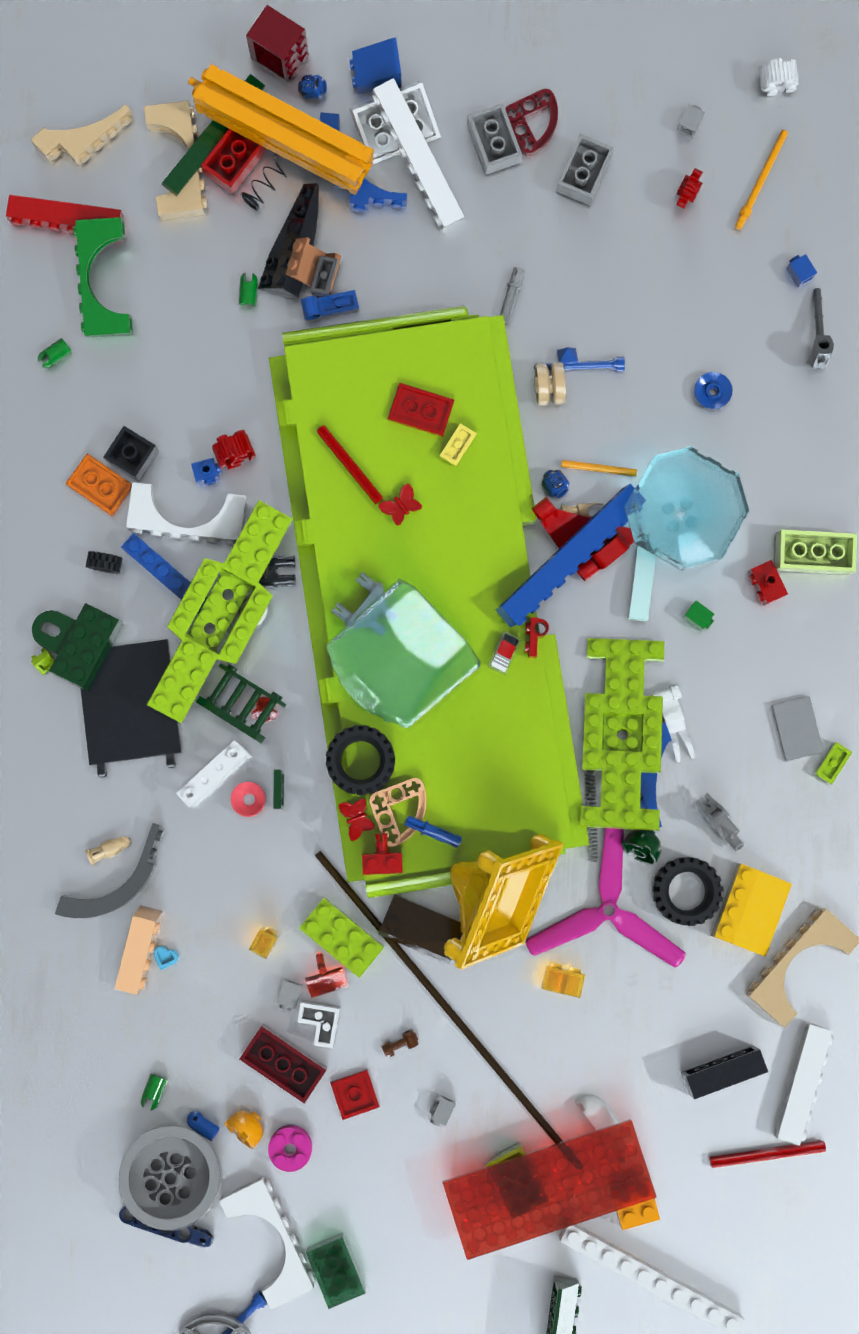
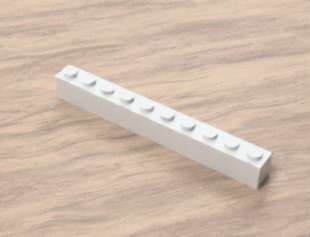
(652, 1279)

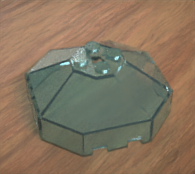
(701, 489)

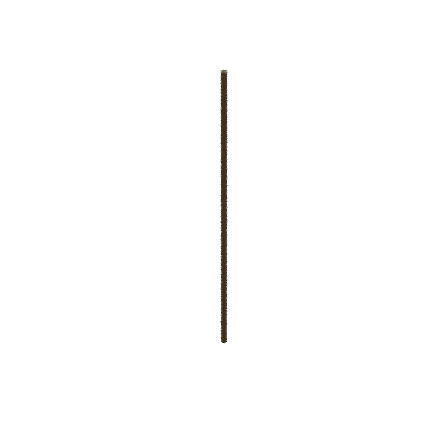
(440, 1000)

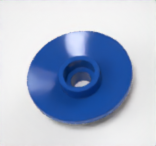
(717, 382)

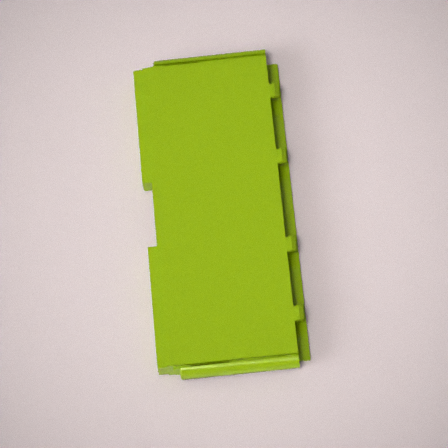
(497, 744)

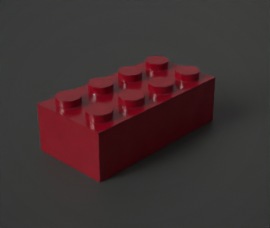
(283, 1063)

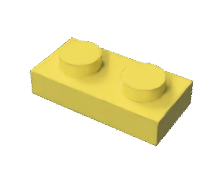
(458, 445)

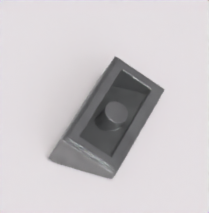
(323, 276)

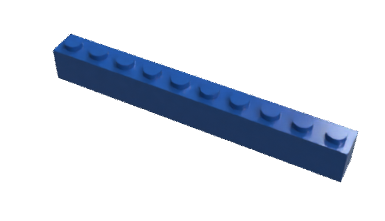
(565, 560)

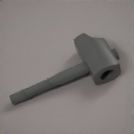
(823, 344)

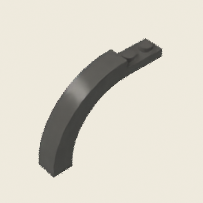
(88, 908)

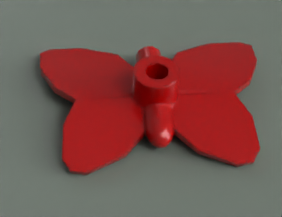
(402, 506)
(357, 818)

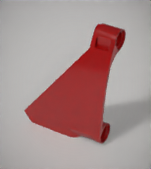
(563, 525)

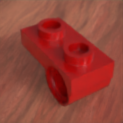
(531, 646)

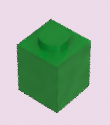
(699, 616)

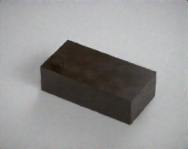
(419, 928)

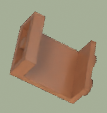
(305, 260)

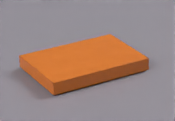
(99, 484)

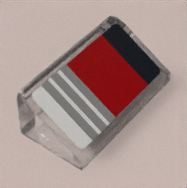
(504, 652)

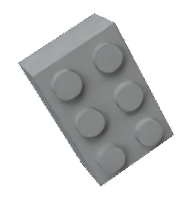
(494, 138)
(584, 169)

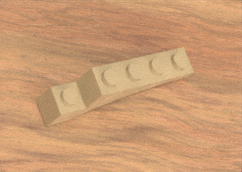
(82, 141)

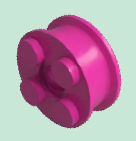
(290, 1135)

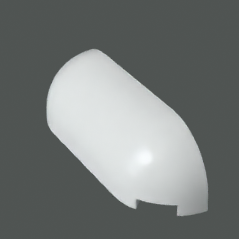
(597, 1111)

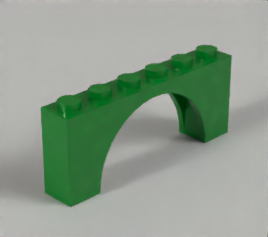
(91, 239)

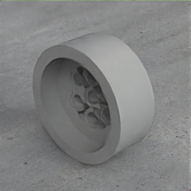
(137, 1171)

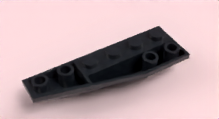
(299, 224)

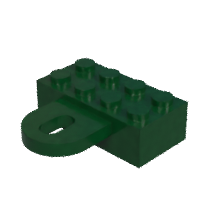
(80, 644)

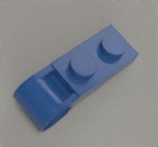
(329, 305)

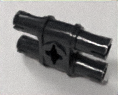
(273, 579)

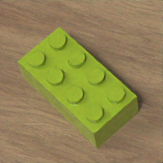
(341, 937)

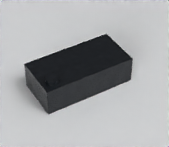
(724, 1072)

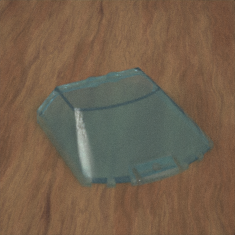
(400, 656)

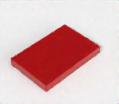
(421, 409)

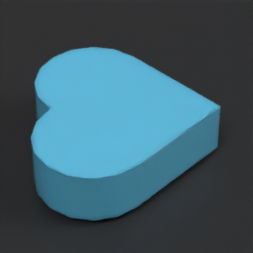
(165, 957)

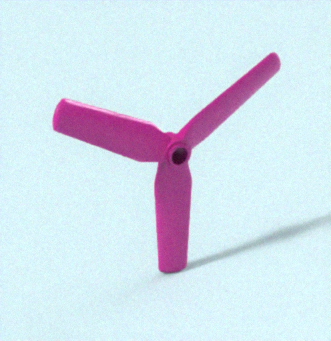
(590, 919)

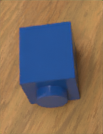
(801, 270)

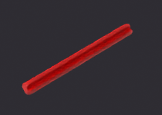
(767, 1154)

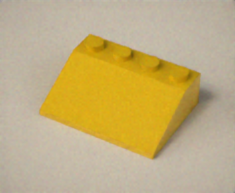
(751, 909)

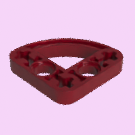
(519, 120)

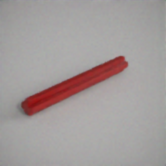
(349, 464)

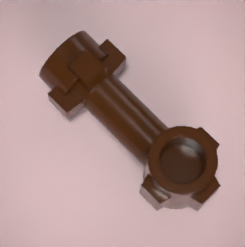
(409, 1039)

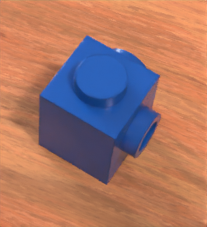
(206, 471)

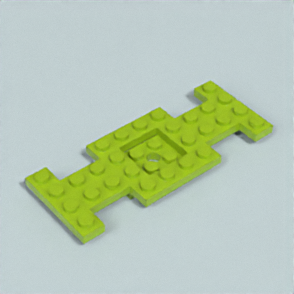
(624, 710)

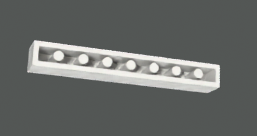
(417, 153)

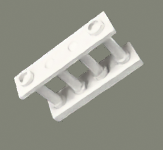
(213, 774)

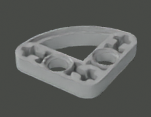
(225, 1320)

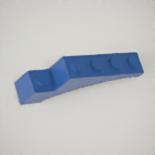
(649, 780)

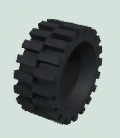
(346, 738)
(711, 897)

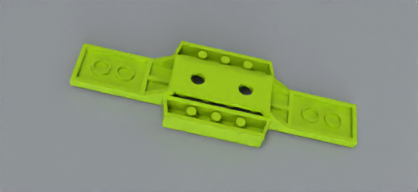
(238, 573)

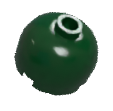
(644, 845)

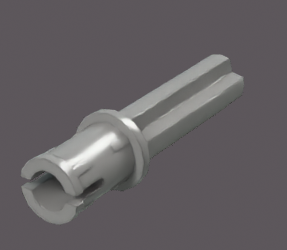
(511, 294)

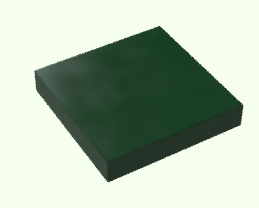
(278, 792)

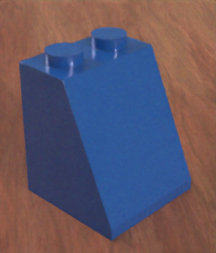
(375, 65)

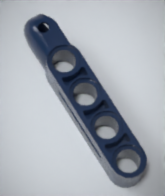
(194, 1238)

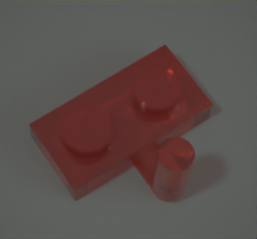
(327, 980)

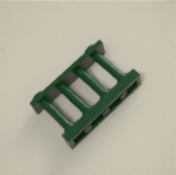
(225, 711)

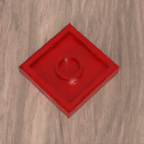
(354, 1094)

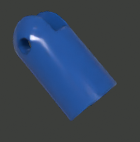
(202, 1125)

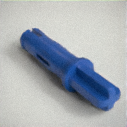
(433, 831)

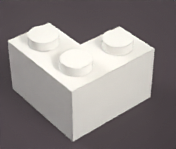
(324, 1017)

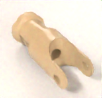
(580, 509)
(107, 849)

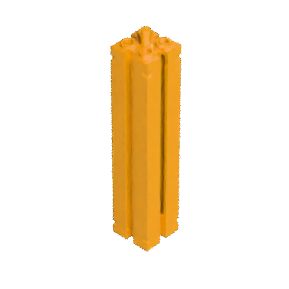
(282, 128)

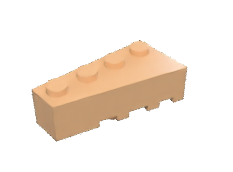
(138, 949)

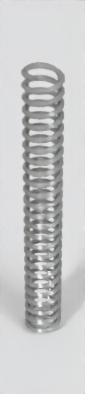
(589, 803)

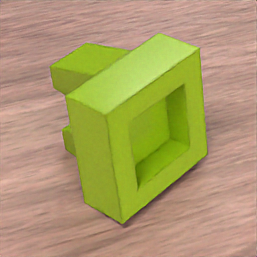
(43, 661)

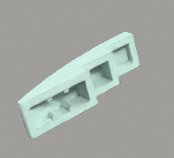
(642, 585)

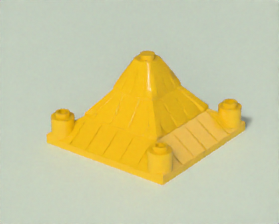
(499, 900)

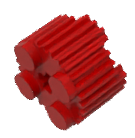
(233, 450)

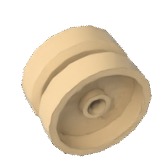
(546, 384)

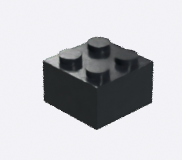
(131, 453)

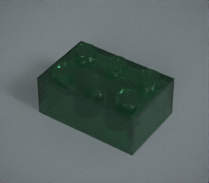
(336, 1270)

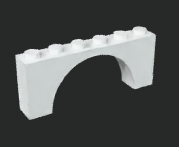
(145, 518)
(258, 1201)

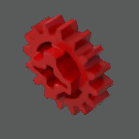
(689, 188)

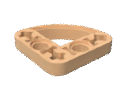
(388, 801)

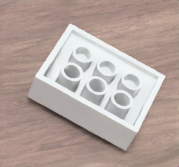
(376, 133)

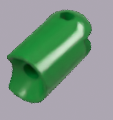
(248, 290)
(56, 352)
(153, 1091)

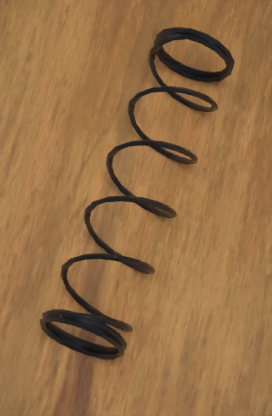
(255, 205)

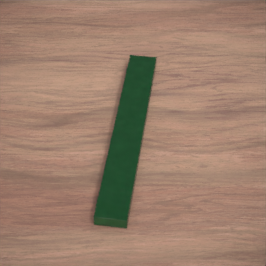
(199, 151)

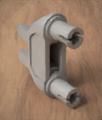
(375, 590)
(720, 822)

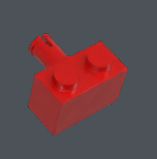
(767, 583)
(382, 860)

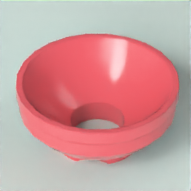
(238, 795)

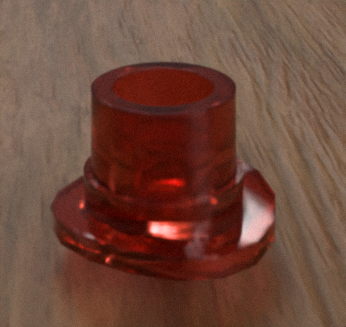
(260, 705)

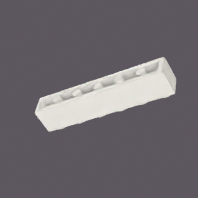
(803, 1084)

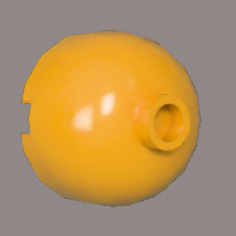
(246, 1127)

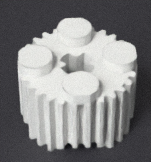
(778, 76)

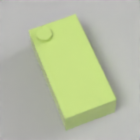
(815, 552)

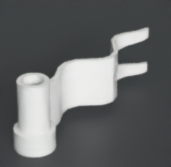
(674, 719)

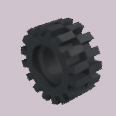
(103, 562)

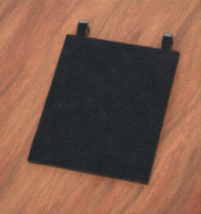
(117, 712)

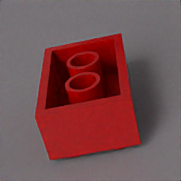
(232, 160)

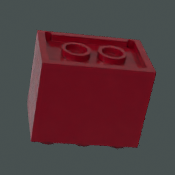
(277, 43)

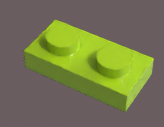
(833, 763)

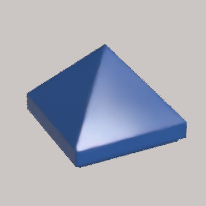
(567, 355)

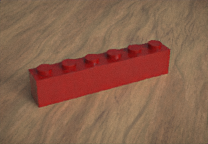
(53, 214)

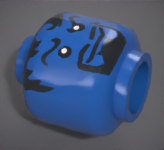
(312, 87)
(555, 483)

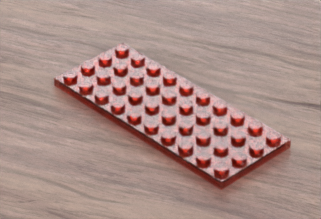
(549, 1189)

